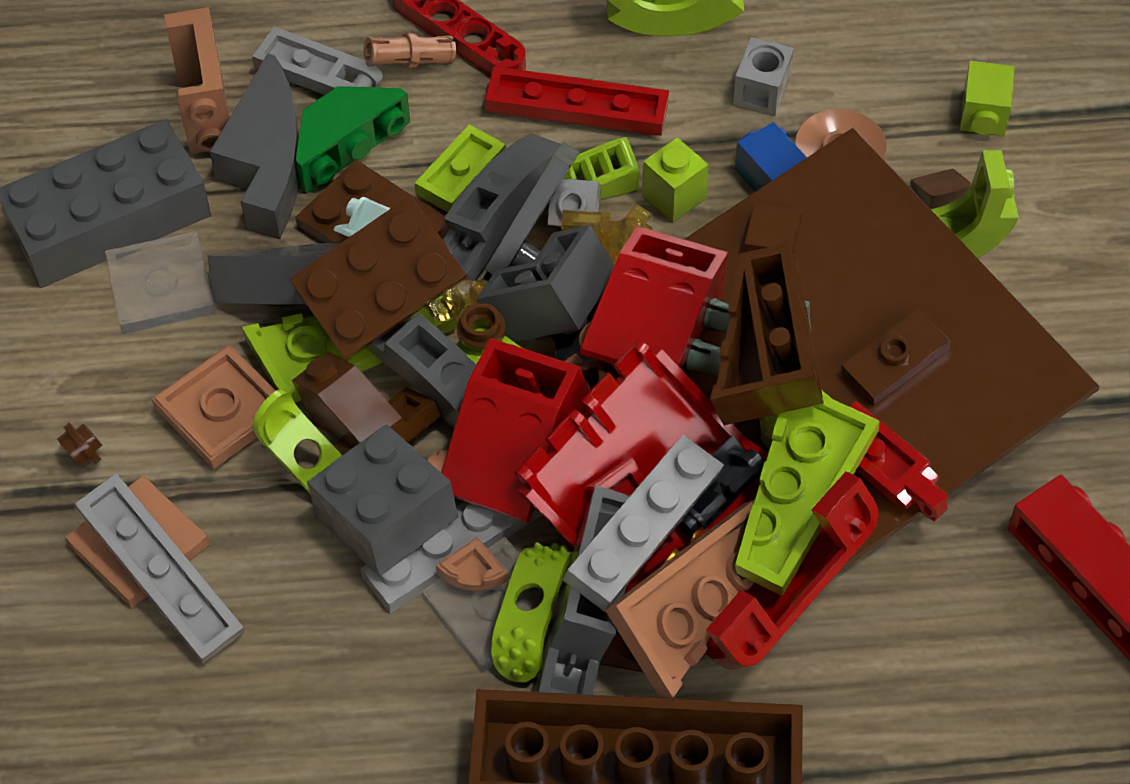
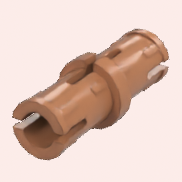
(409, 50)

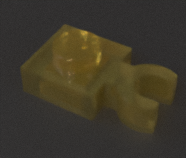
(610, 233)

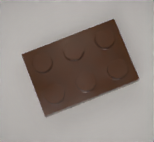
(356, 181)
(378, 277)

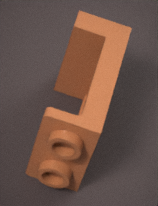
(198, 62)

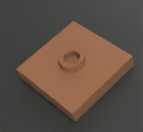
(215, 405)
(99, 558)

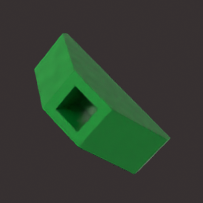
(345, 129)

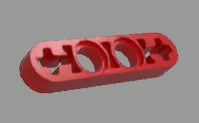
(462, 23)

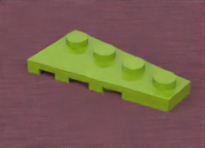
(290, 346)

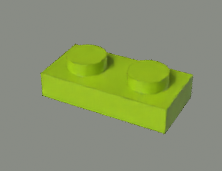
(457, 167)

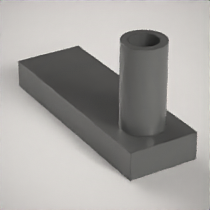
(513, 247)

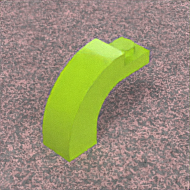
(672, 16)
(986, 209)

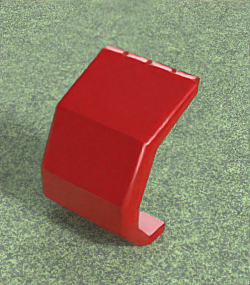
(642, 420)

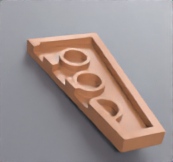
(671, 608)

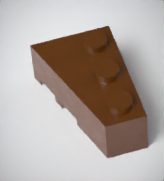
(768, 342)

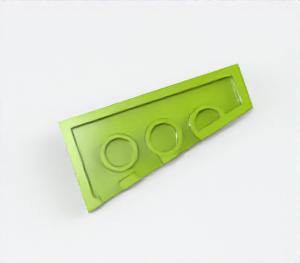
(804, 461)

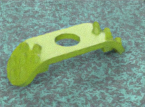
(282, 426)
(521, 633)

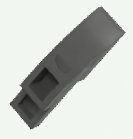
(494, 200)
(428, 363)

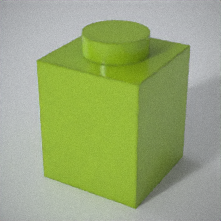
(987, 98)
(675, 179)

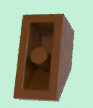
(344, 400)

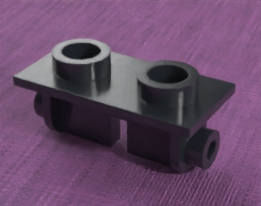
(736, 475)

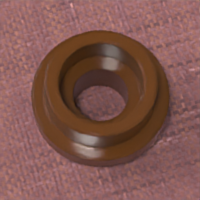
(480, 316)
(80, 444)

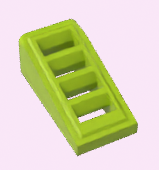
(605, 158)

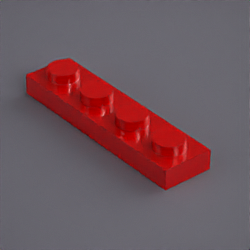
(577, 100)

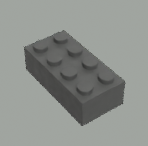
(103, 202)

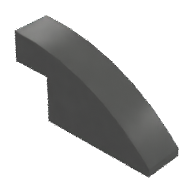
(261, 149)
(261, 274)
(579, 627)

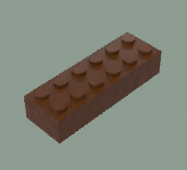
(632, 740)

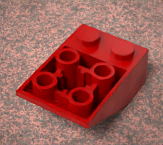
(656, 297)
(503, 417)

